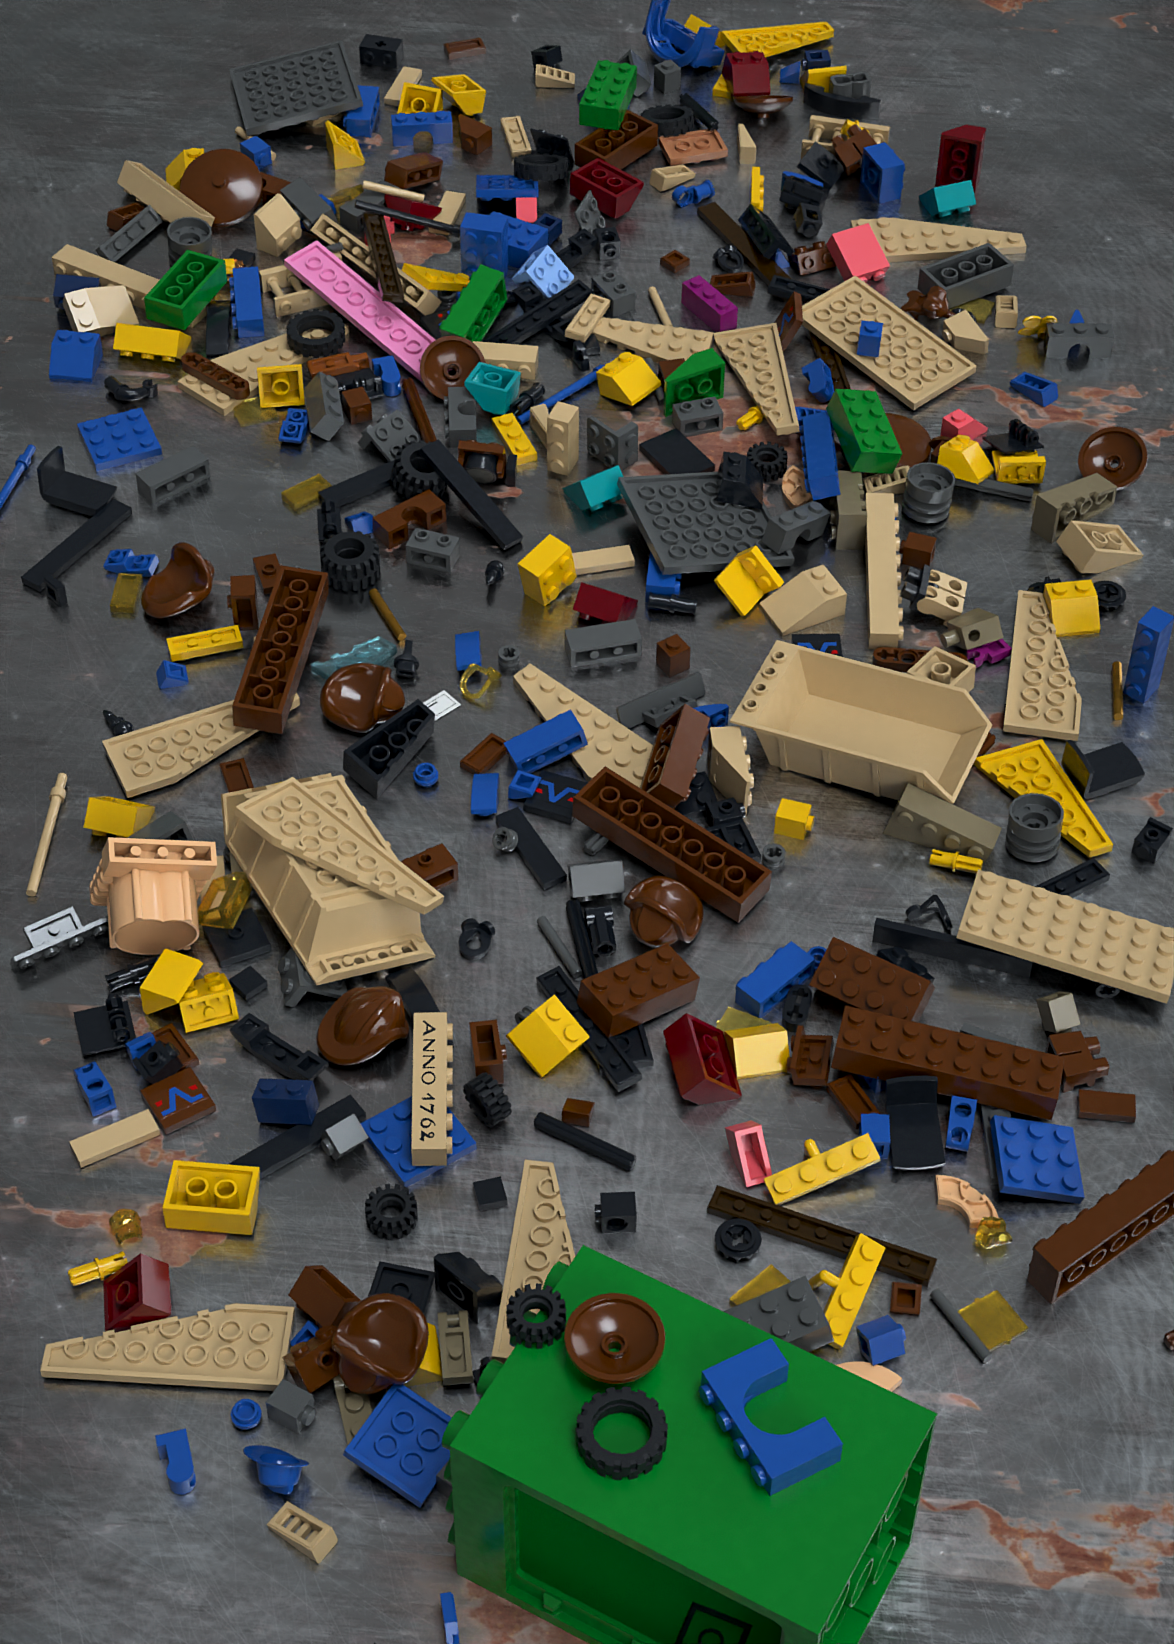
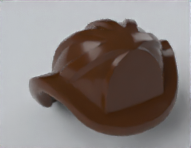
(180, 585)
(361, 697)
(663, 911)
(361, 1025)
(380, 1343)

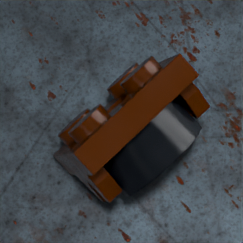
(482, 460)

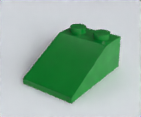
(695, 379)

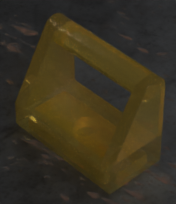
(232, 904)

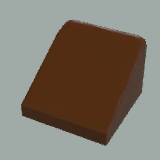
(577, 1112)
(905, 1298)

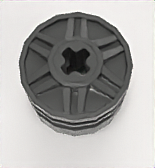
(188, 234)
(928, 492)
(1034, 827)

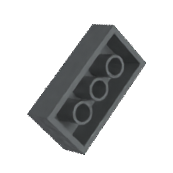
(968, 274)
(789, 1314)

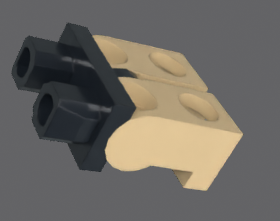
(934, 592)

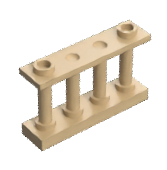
(830, 127)
(280, 277)

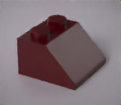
(747, 73)
(603, 604)
(137, 1294)

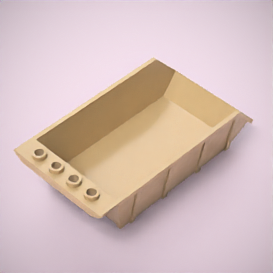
(862, 723)
(327, 920)

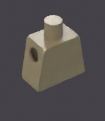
(972, 630)

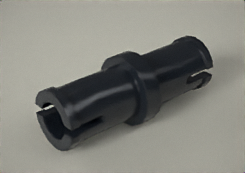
(527, 399)
(672, 603)
(131, 974)

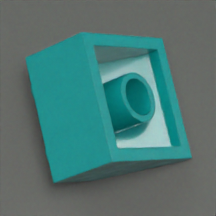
(949, 198)
(493, 387)
(595, 489)

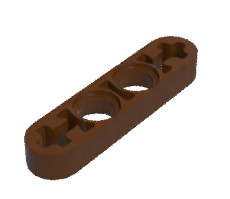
(235, 387)
(891, 653)

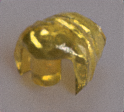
(125, 1225)
(992, 1232)

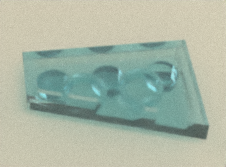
(372, 651)

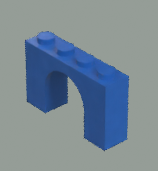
(773, 1458)

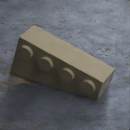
(1072, 501)
(848, 512)
(940, 825)

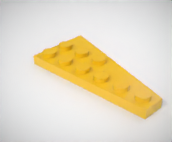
(776, 38)
(1035, 770)

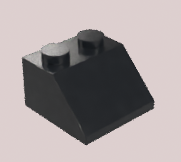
(739, 481)
(466, 1285)

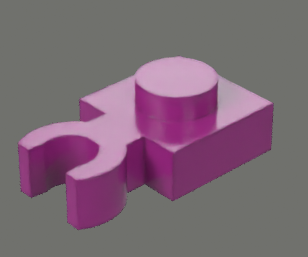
(992, 652)

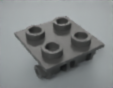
(588, 214)

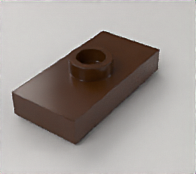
(267, 571)

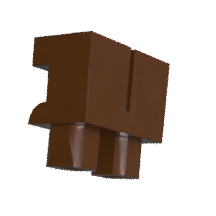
(851, 151)
(1078, 1063)

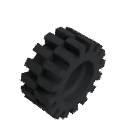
(766, 452)
(487, 1099)
(393, 1225)
(531, 1300)

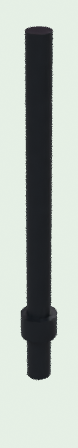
(454, 229)

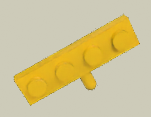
(821, 1168)
(849, 1286)

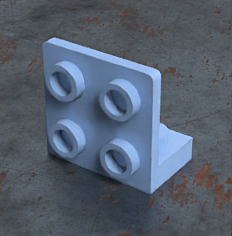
(545, 272)

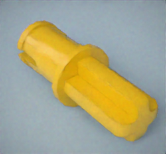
(753, 416)
(955, 861)
(97, 1269)

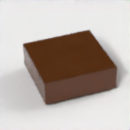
(674, 261)

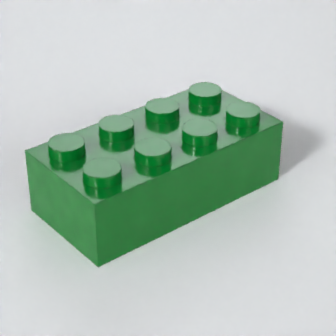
(608, 95)
(185, 289)
(477, 305)
(864, 431)

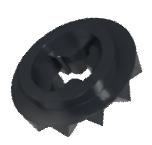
(1115, 592)
(734, 1229)

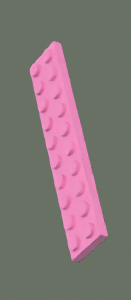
(361, 305)

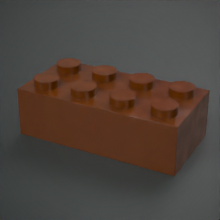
(618, 147)
(675, 756)
(870, 983)
(638, 990)

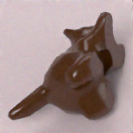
(932, 305)

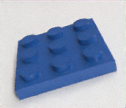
(504, 187)
(119, 439)
(392, 1138)
(1036, 1159)
(402, 1443)

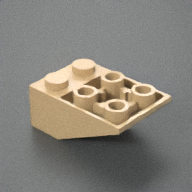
(729, 765)

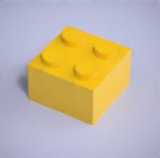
(547, 570)

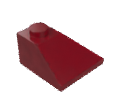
(411, 207)

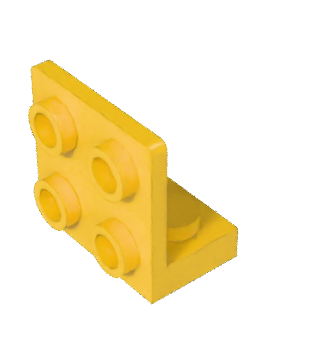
(1019, 468)
(748, 579)
(208, 1003)

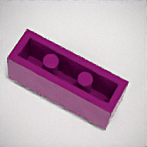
(709, 304)

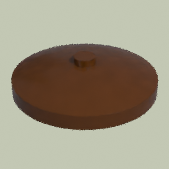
(223, 185)
(912, 441)

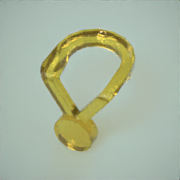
(491, 672)

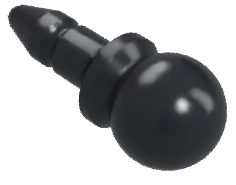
(494, 571)
(118, 724)

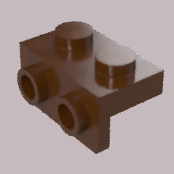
(812, 258)
(810, 1058)

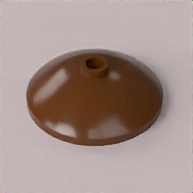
(763, 104)
(447, 354)
(1111, 447)
(618, 1323)

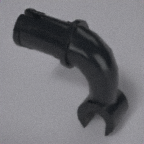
(124, 393)

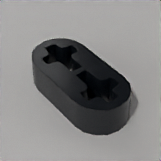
(792, 1007)

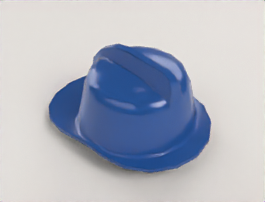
(276, 1467)

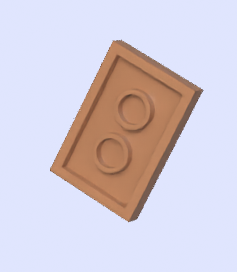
(693, 147)

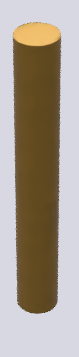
(387, 614)
(1117, 690)

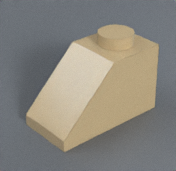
(964, 333)

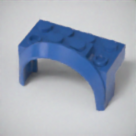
(698, 47)

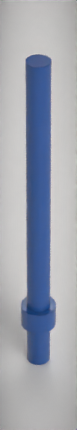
(563, 393)
(21, 464)

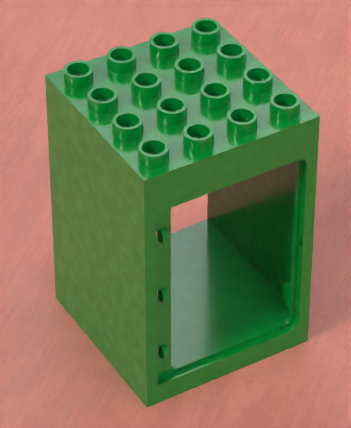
(697, 1528)

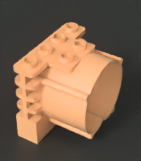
(152, 892)

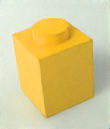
(793, 819)

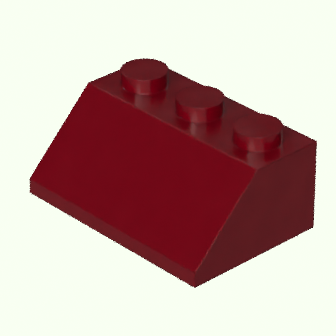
(960, 155)
(610, 187)
(700, 1062)

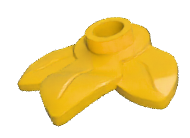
(1036, 325)

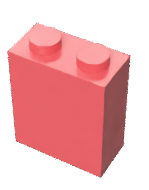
(858, 254)

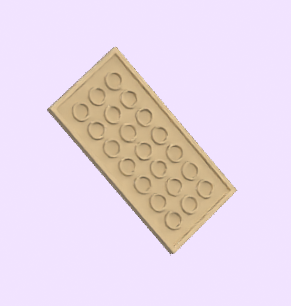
(911, 358)
(1070, 935)

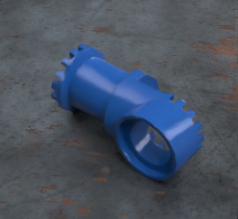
(693, 194)

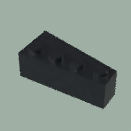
(388, 748)

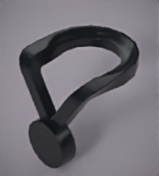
(916, 911)

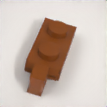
(338, 364)

